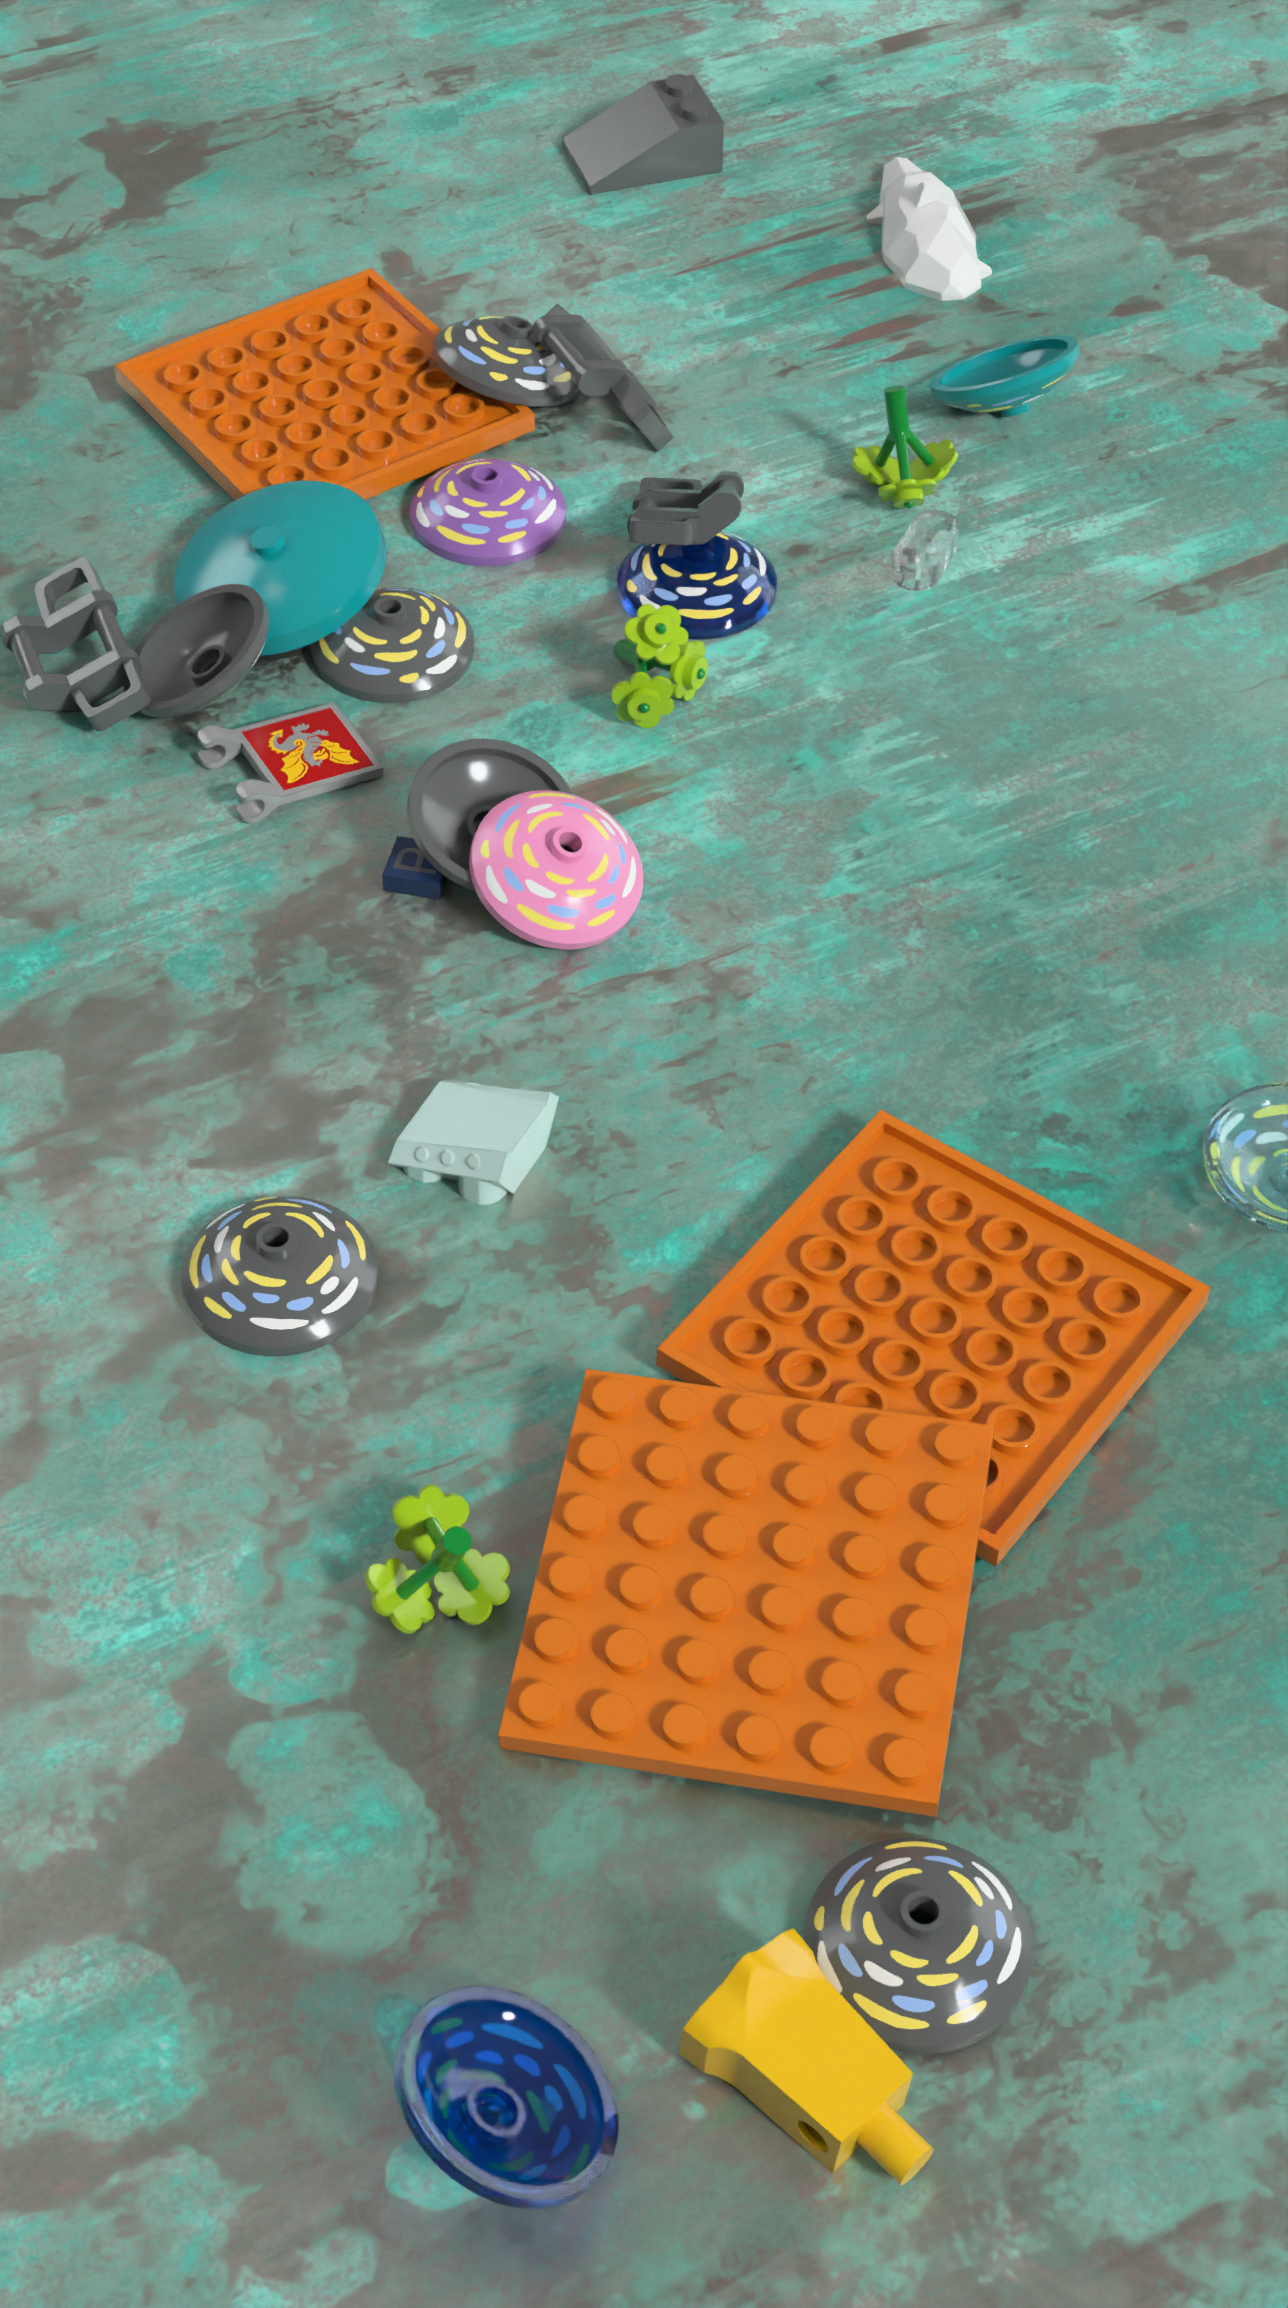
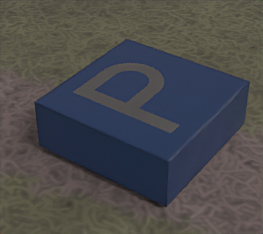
(411, 872)

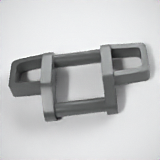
(597, 370)
(684, 510)
(64, 627)

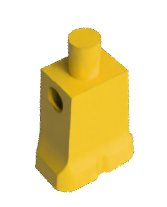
(806, 2059)

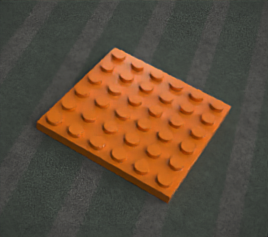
(319, 392)
(949, 1298)
(753, 1592)

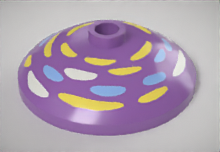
(487, 512)

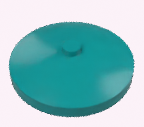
(301, 547)

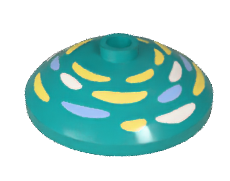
(1007, 375)

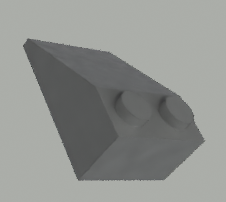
(649, 138)

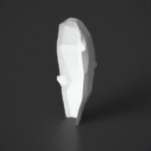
(926, 234)

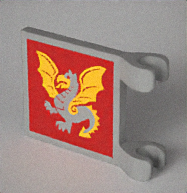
(293, 756)

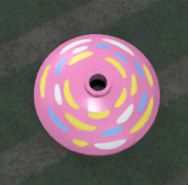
(546, 891)

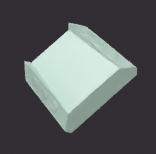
(476, 1137)

